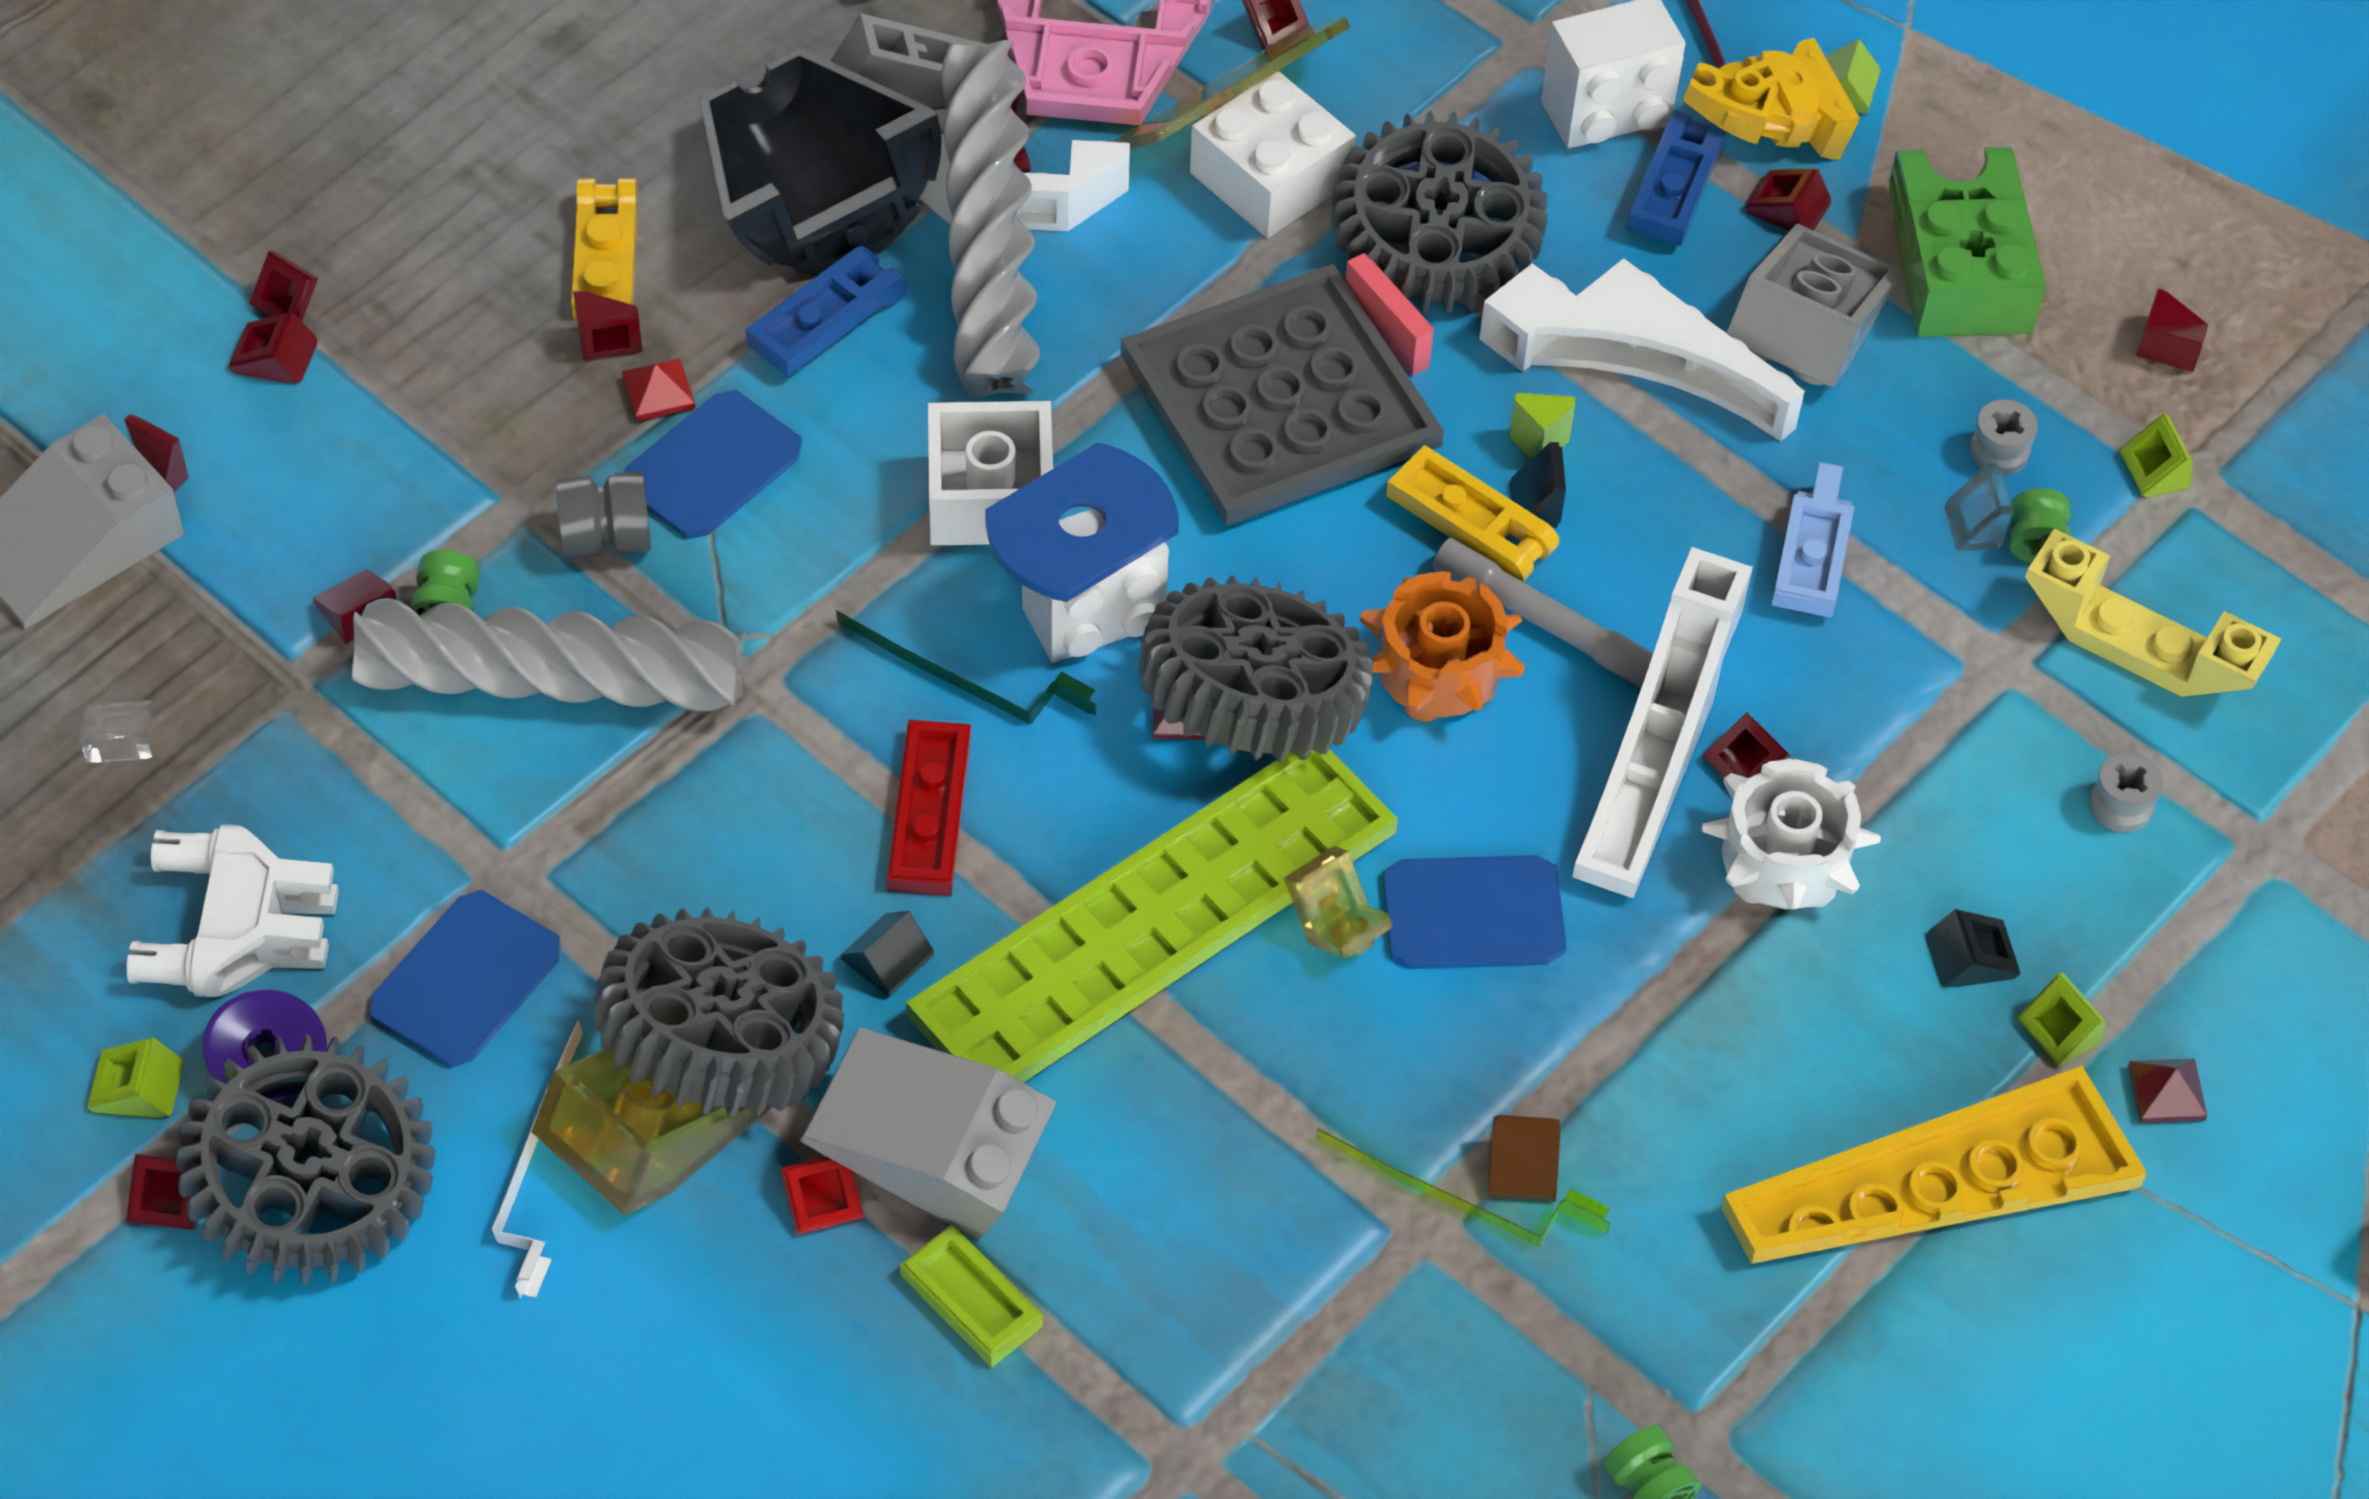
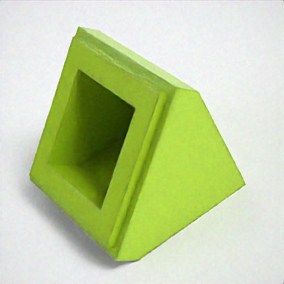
(1856, 73)
(1541, 420)
(2158, 459)
(2063, 1021)

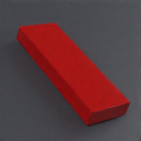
(929, 808)

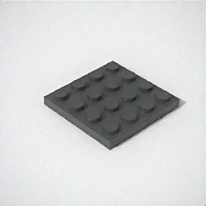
(1280, 394)

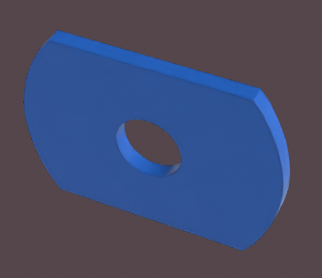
(1060, 565)

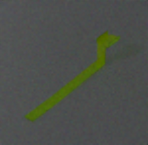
(1574, 1204)

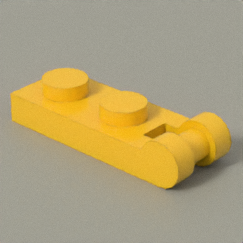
(606, 241)
(1471, 512)

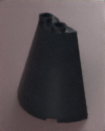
(818, 161)

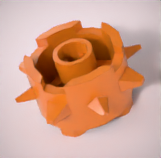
(1442, 645)

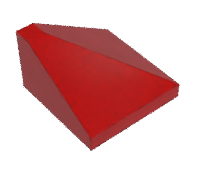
(820, 1194)

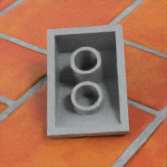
(1812, 305)
(80, 520)
(930, 1128)

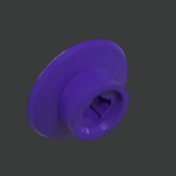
(258, 1019)

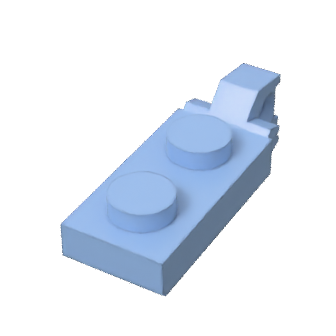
(1814, 547)

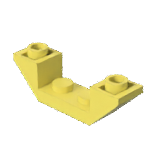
(2154, 647)

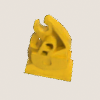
(1777, 98)

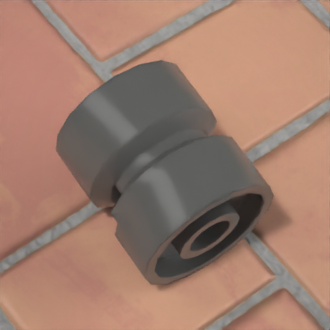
(603, 514)

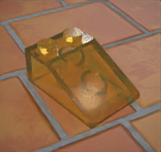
(626, 1139)

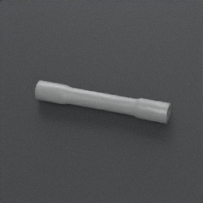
(1605, 646)

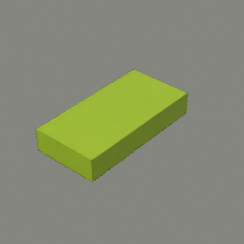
(971, 1295)

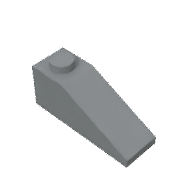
(898, 57)

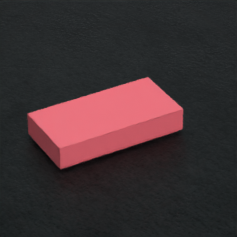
(1392, 314)

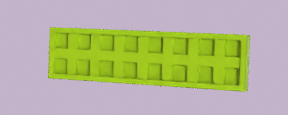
(1149, 918)

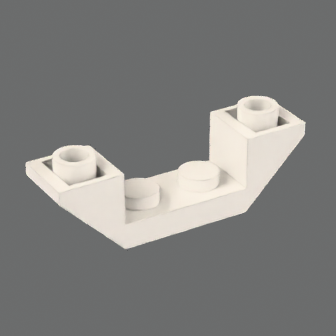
(1057, 201)

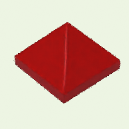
(658, 389)

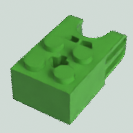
(1966, 247)

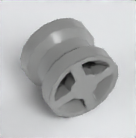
(2012, 448)
(2132, 807)

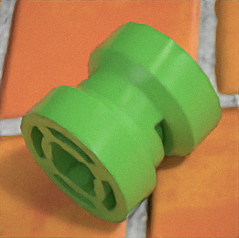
(445, 578)
(1648, 1467)

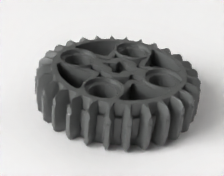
(1510, 196)
(1255, 668)
(718, 1012)
(322, 1181)

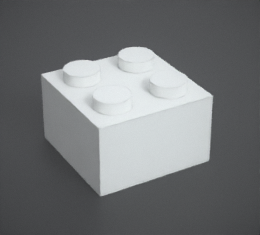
(1612, 71)
(1270, 153)
(979, 458)
(1105, 611)

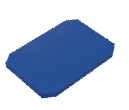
(714, 463)
(1474, 911)
(465, 978)

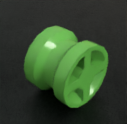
(2034, 518)

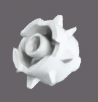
(1790, 835)

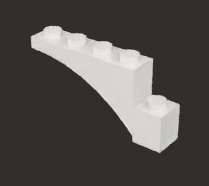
(1638, 330)
(1664, 722)

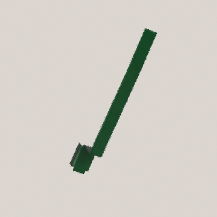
(1064, 685)

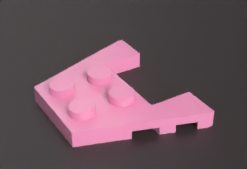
(1096, 67)

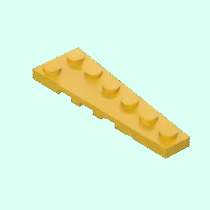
(1976, 1163)

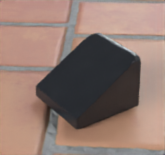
(1542, 485)
(1971, 950)

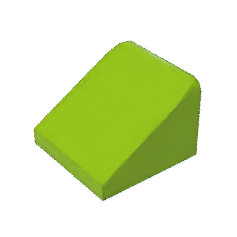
(136, 1080)

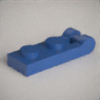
(1676, 178)
(825, 310)

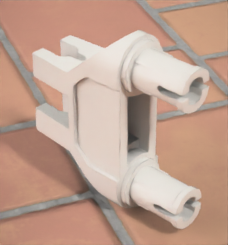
(242, 915)

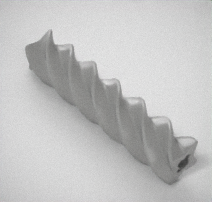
(985, 234)
(566, 658)

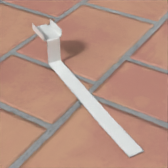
(534, 1266)

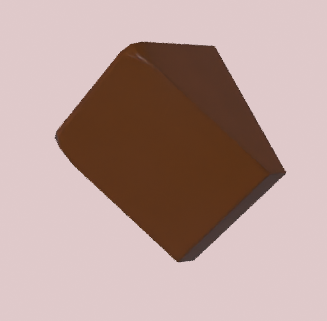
(1524, 1158)

